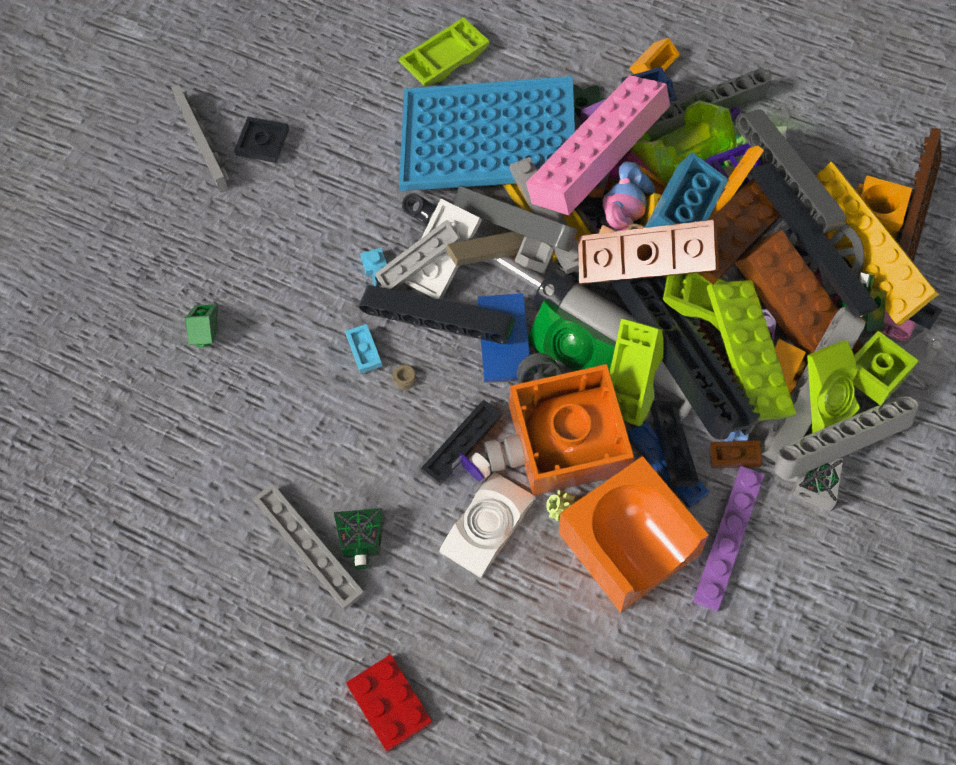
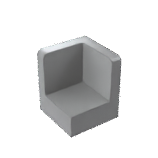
(534, 254)

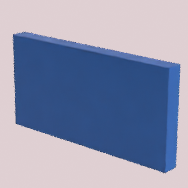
(502, 360)

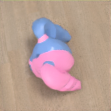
(627, 198)

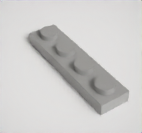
(417, 256)

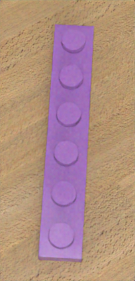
(728, 539)

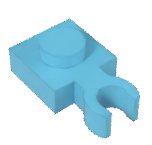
(373, 262)

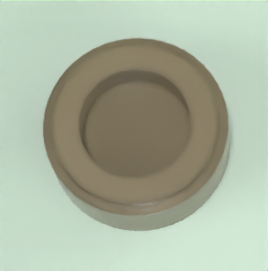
(404, 376)

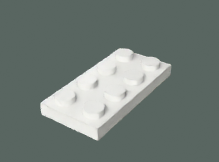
(437, 275)

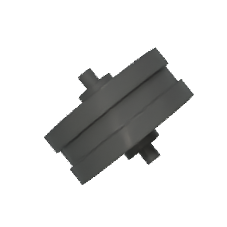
(536, 361)

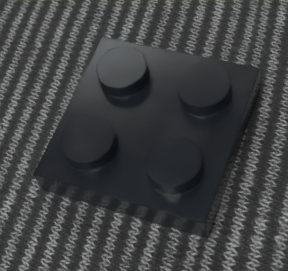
(261, 139)

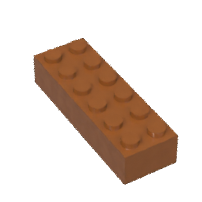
(790, 291)

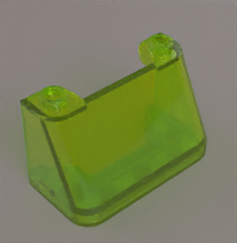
(706, 133)

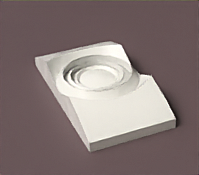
(487, 524)

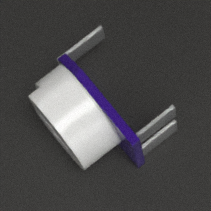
(475, 465)

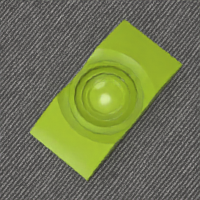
(445, 52)
(690, 296)
(634, 367)
(832, 385)

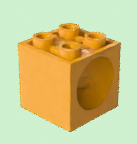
(887, 199)

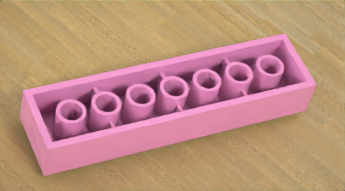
(598, 144)

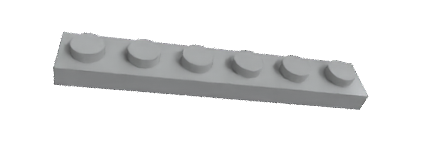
(204, 143)
(522, 172)
(309, 547)

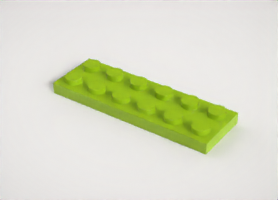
(751, 348)

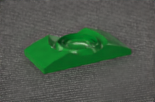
(570, 339)

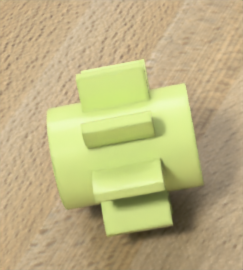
(559, 503)

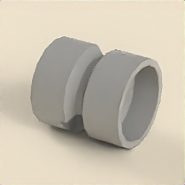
(504, 453)

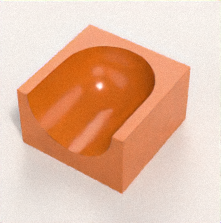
(570, 429)
(632, 533)

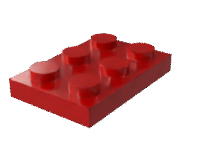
(389, 703)

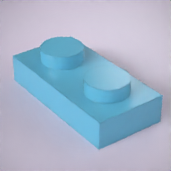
(363, 349)

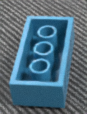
(689, 194)

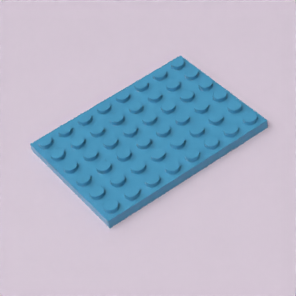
(478, 129)

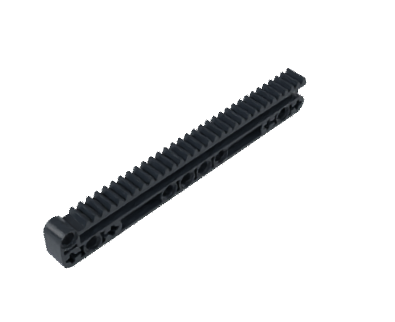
(684, 347)

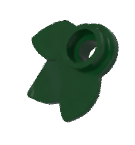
(585, 97)

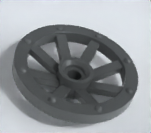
(857, 251)

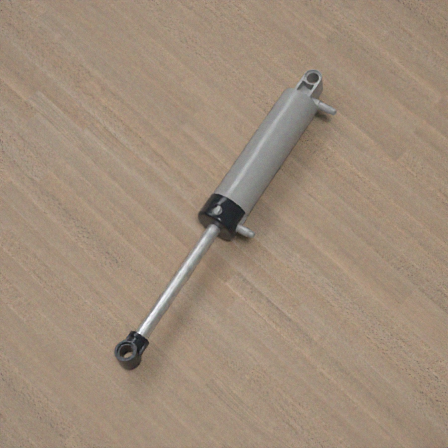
(565, 293)

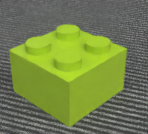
(882, 367)

